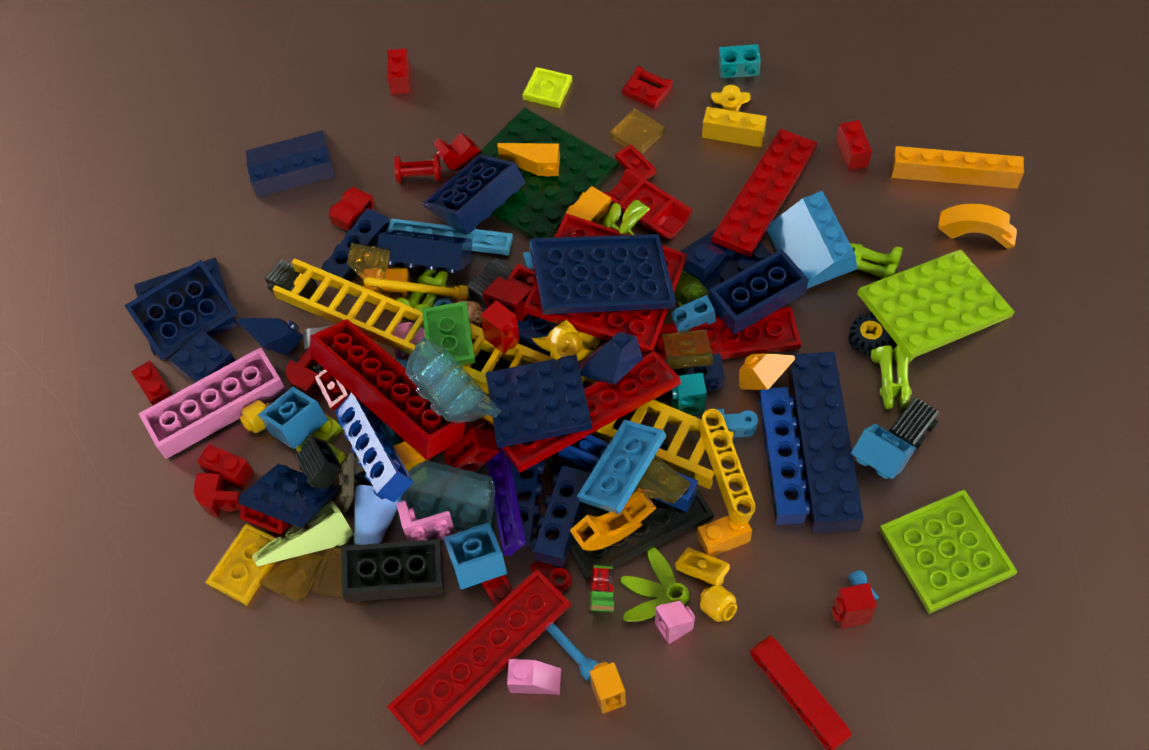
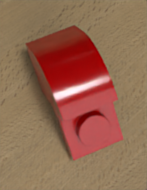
(457, 153)
(301, 376)
(211, 496)

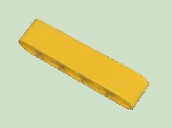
(724, 476)

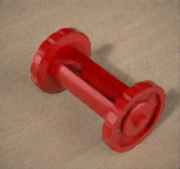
(417, 168)

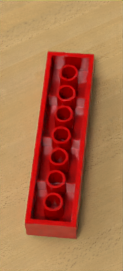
(383, 387)

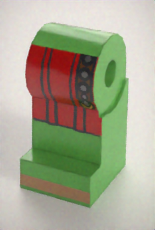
(601, 589)

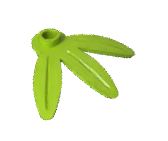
(664, 593)

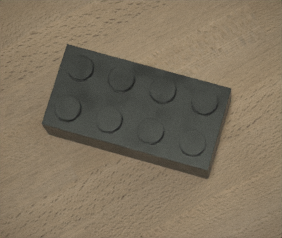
(392, 570)

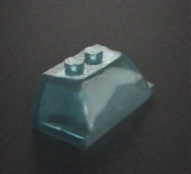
(447, 384)
(451, 489)

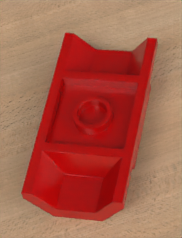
(666, 213)

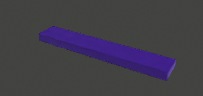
(506, 504)

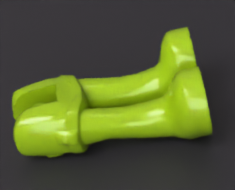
(890, 260)
(427, 278)
(888, 390)

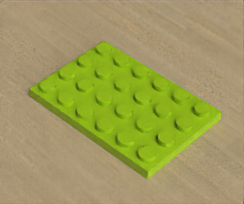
(935, 303)

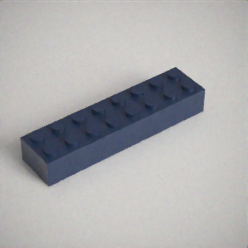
(824, 443)

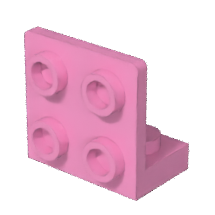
(427, 528)

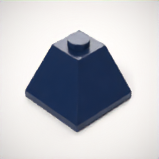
(273, 333)
(614, 359)

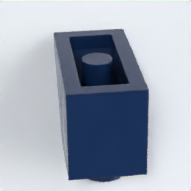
(704, 260)

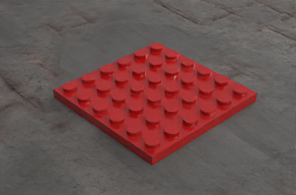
(604, 325)

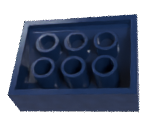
(289, 164)
(475, 192)
(180, 309)

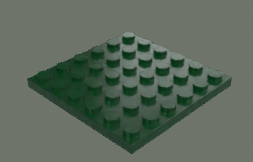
(544, 200)

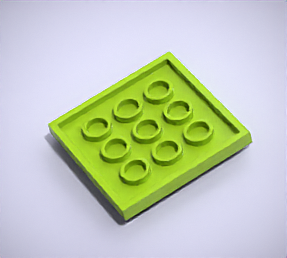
(947, 551)

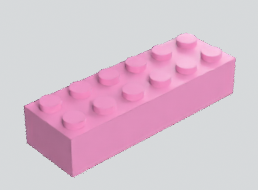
(211, 403)

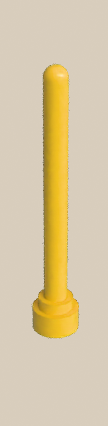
(457, 293)

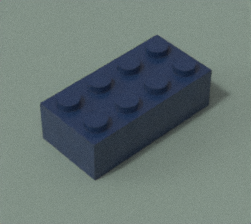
(426, 250)
(758, 291)

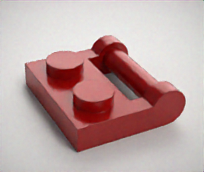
(644, 92)

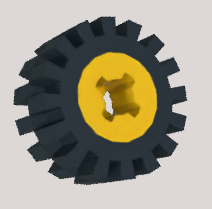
(866, 341)

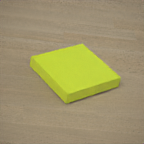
(547, 87)

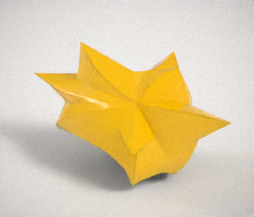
(564, 341)

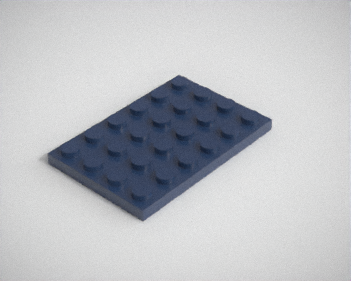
(601, 274)

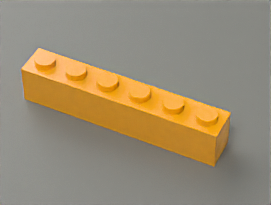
(957, 167)

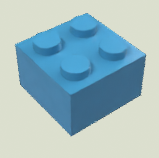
(293, 417)
(882, 451)
(475, 555)

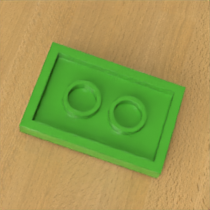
(451, 329)

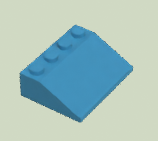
(813, 239)

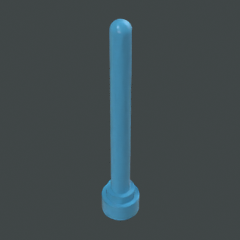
(585, 664)

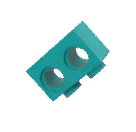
(739, 61)
(690, 394)

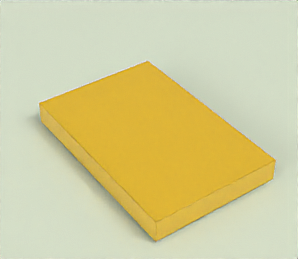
(236, 571)

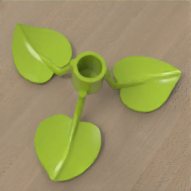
(630, 217)

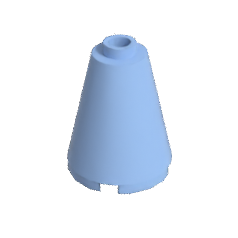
(371, 516)

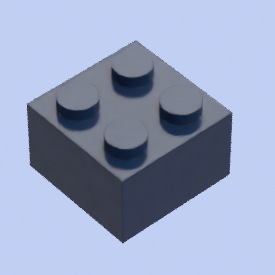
(200, 358)

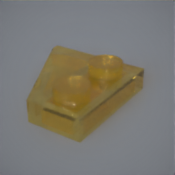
(662, 482)

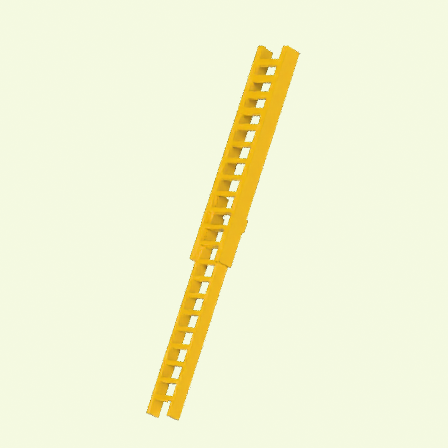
(517, 356)

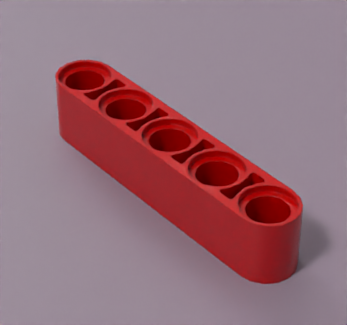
(800, 693)

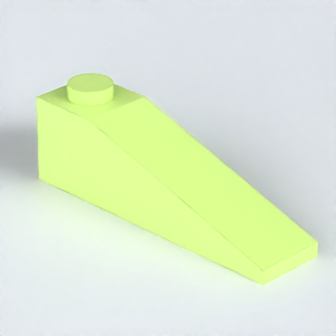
(320, 533)

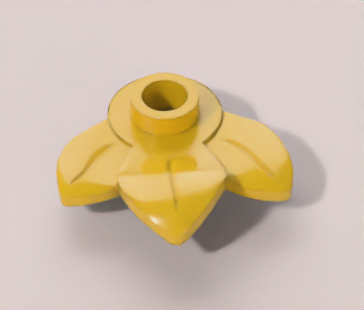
(730, 97)

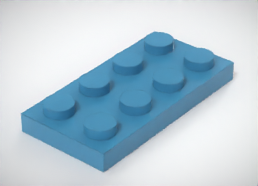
(621, 466)

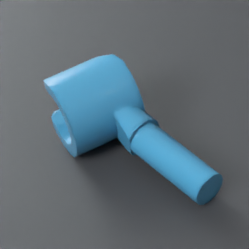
(859, 577)

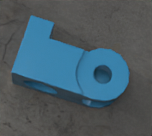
(693, 314)
(740, 424)

